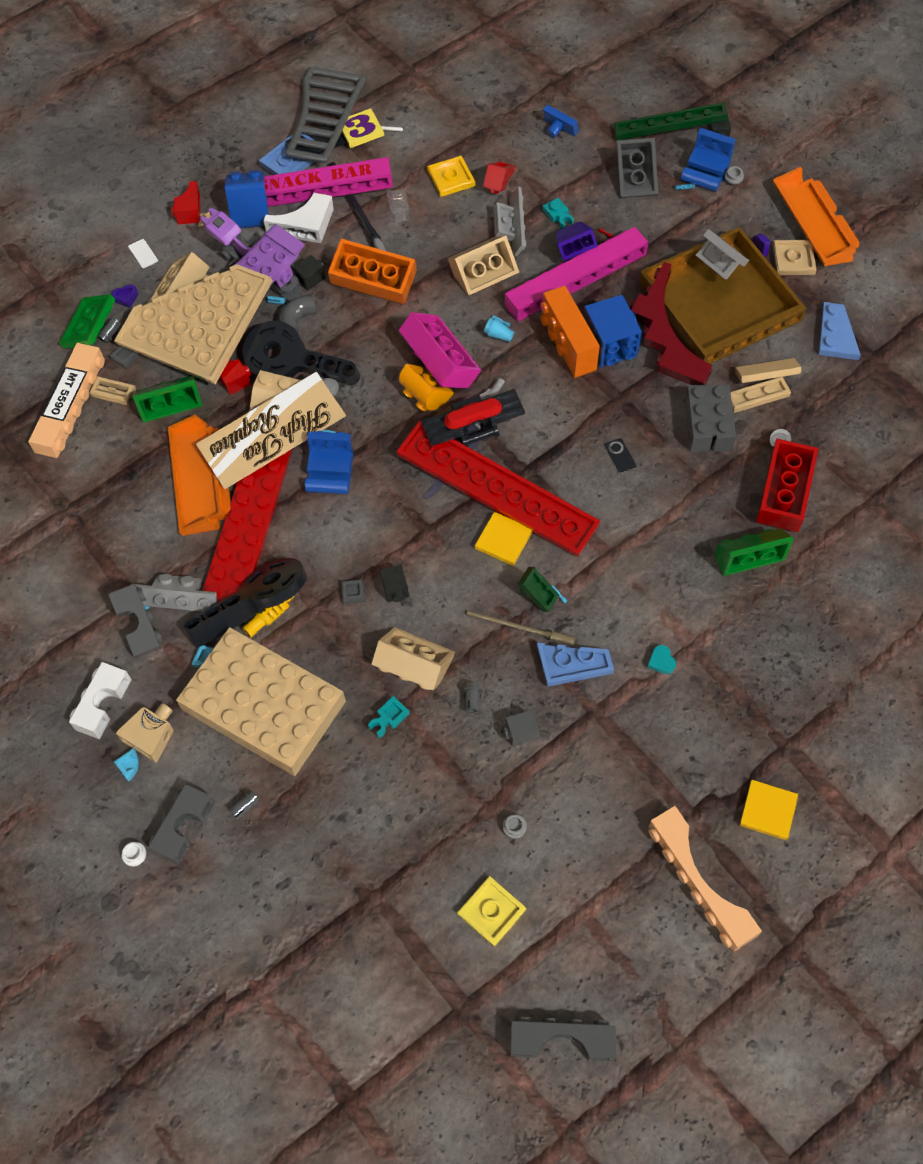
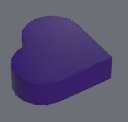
(126, 295)

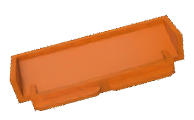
(816, 217)
(198, 492)

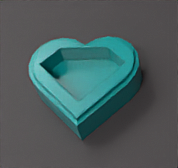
(662, 661)

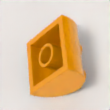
(422, 386)

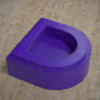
(761, 243)

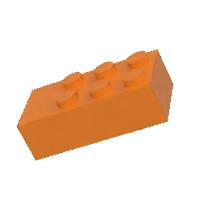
(372, 271)
(569, 331)

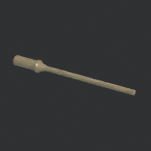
(555, 636)

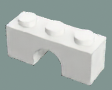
(105, 682)

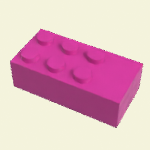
(439, 350)

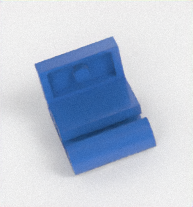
(709, 160)
(247, 198)
(329, 462)

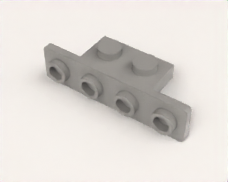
(510, 221)
(178, 593)

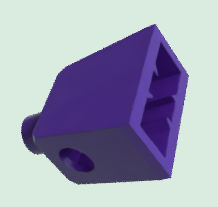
(575, 240)

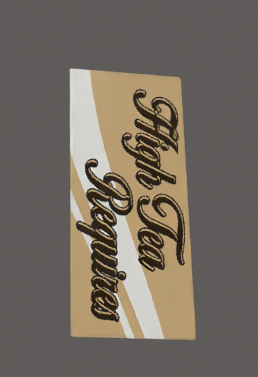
(270, 430)

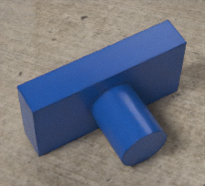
(559, 121)

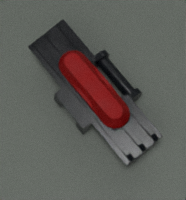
(472, 411)

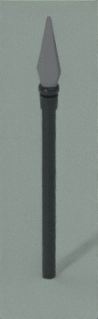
(371, 232)

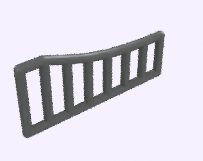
(307, 105)

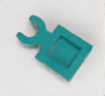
(557, 211)
(390, 714)

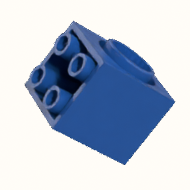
(614, 330)

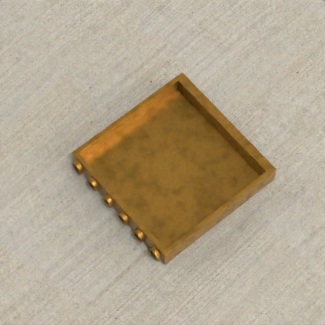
(720, 314)

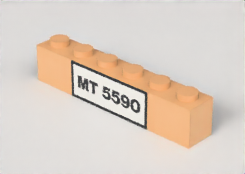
(66, 400)

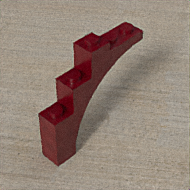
(676, 358)

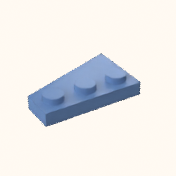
(836, 333)
(568, 664)

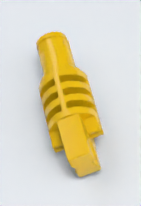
(265, 619)

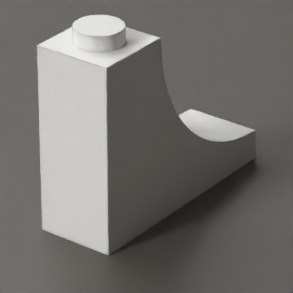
(307, 222)

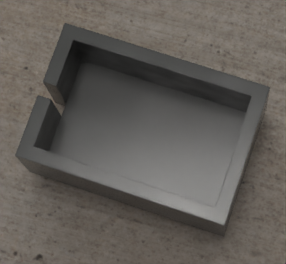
(710, 416)

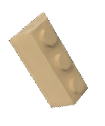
(484, 264)
(181, 273)
(268, 386)
(412, 658)

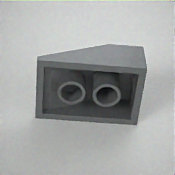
(637, 167)

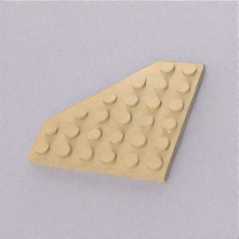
(197, 323)

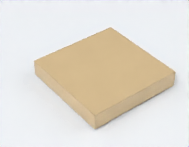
(794, 257)

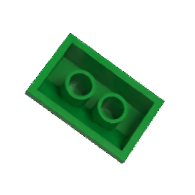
(167, 399)
(753, 551)

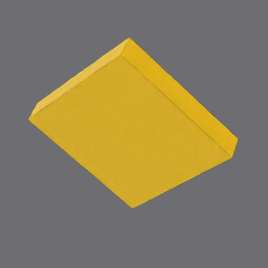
(451, 176)
(503, 539)
(769, 810)

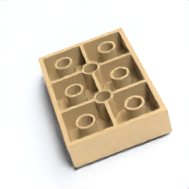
(261, 701)

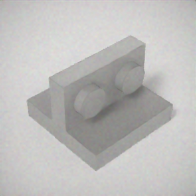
(720, 255)

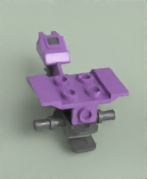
(271, 255)

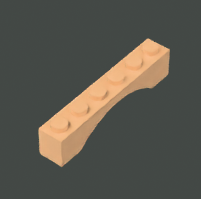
(733, 922)

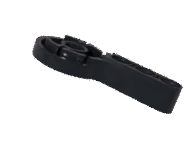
(292, 355)
(262, 589)

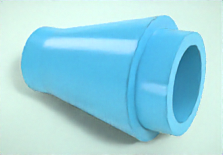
(498, 330)

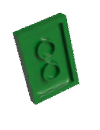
(87, 321)

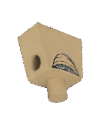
(148, 731)

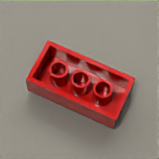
(787, 485)

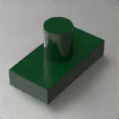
(538, 589)

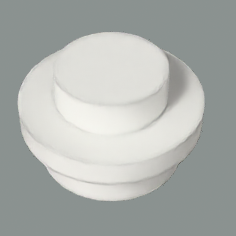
(134, 854)

